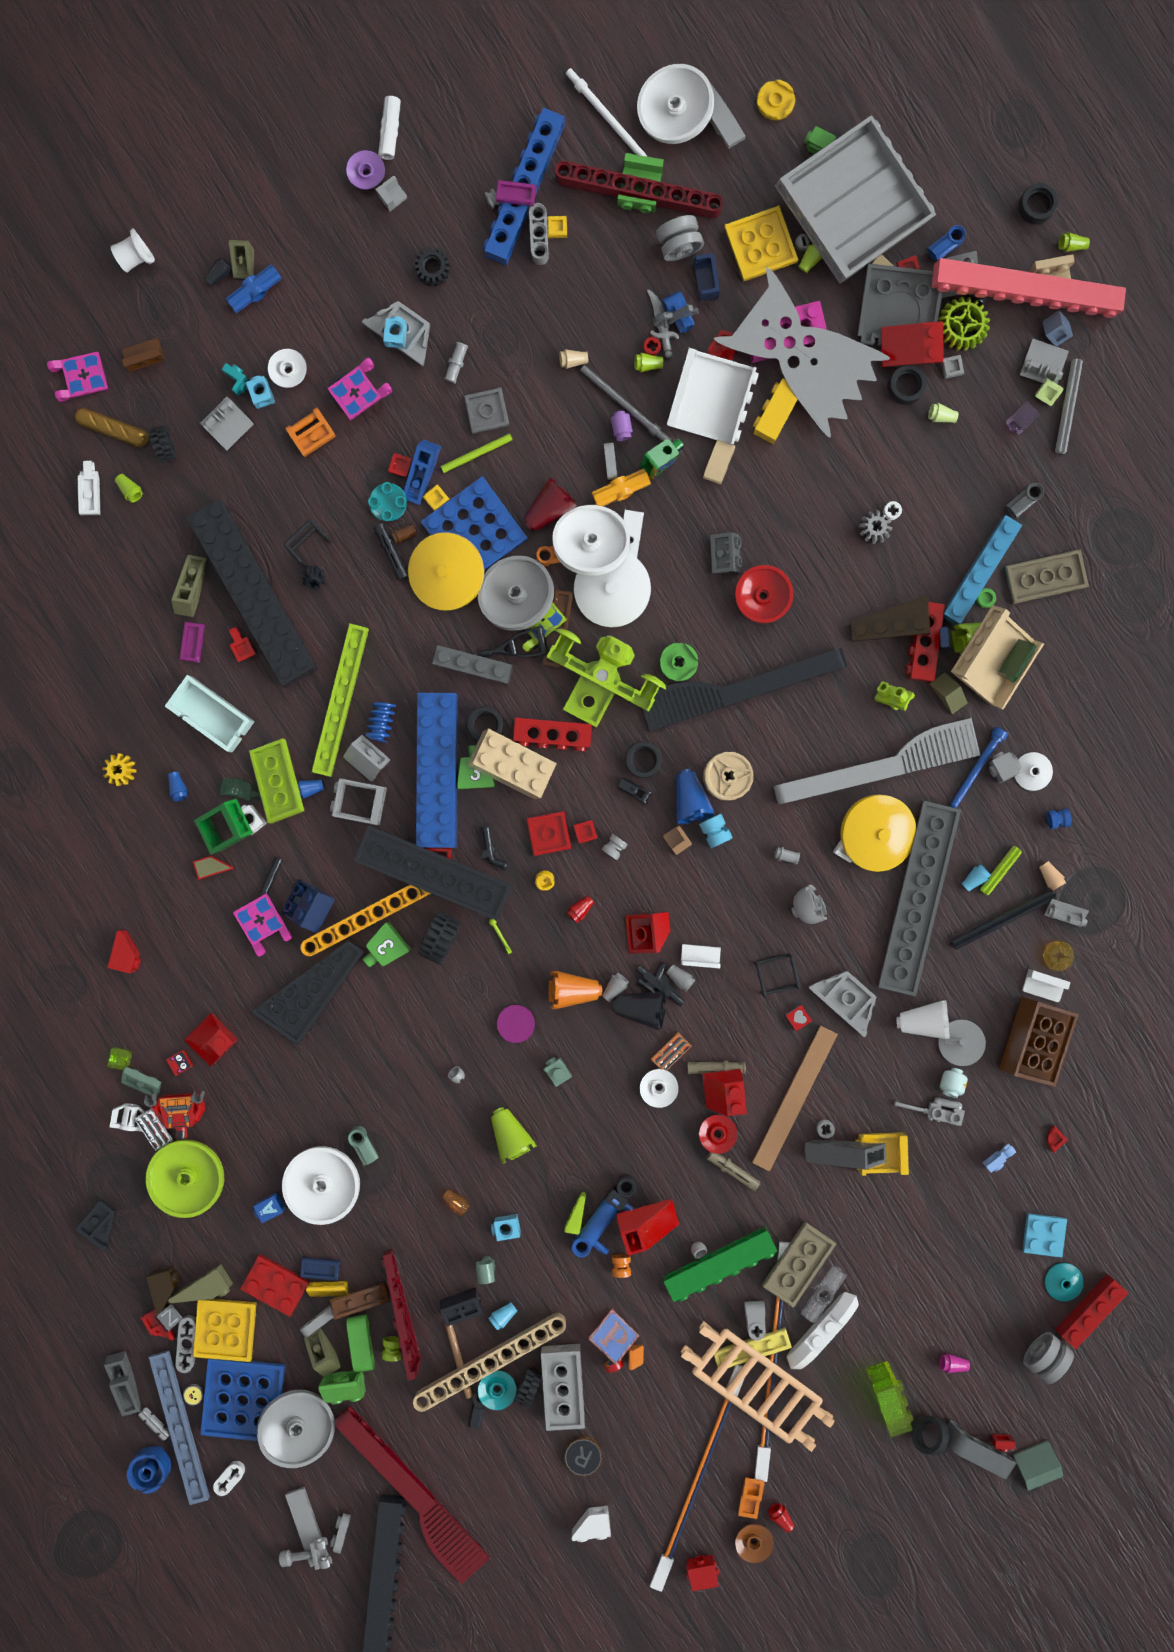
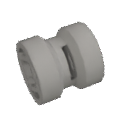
(614, 846)

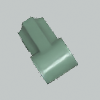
(364, 1146)
(485, 1270)

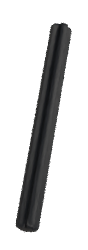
(1003, 919)

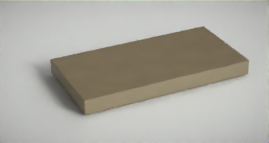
(1046, 576)
(799, 1264)

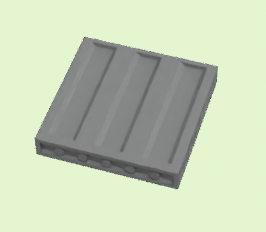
(855, 199)

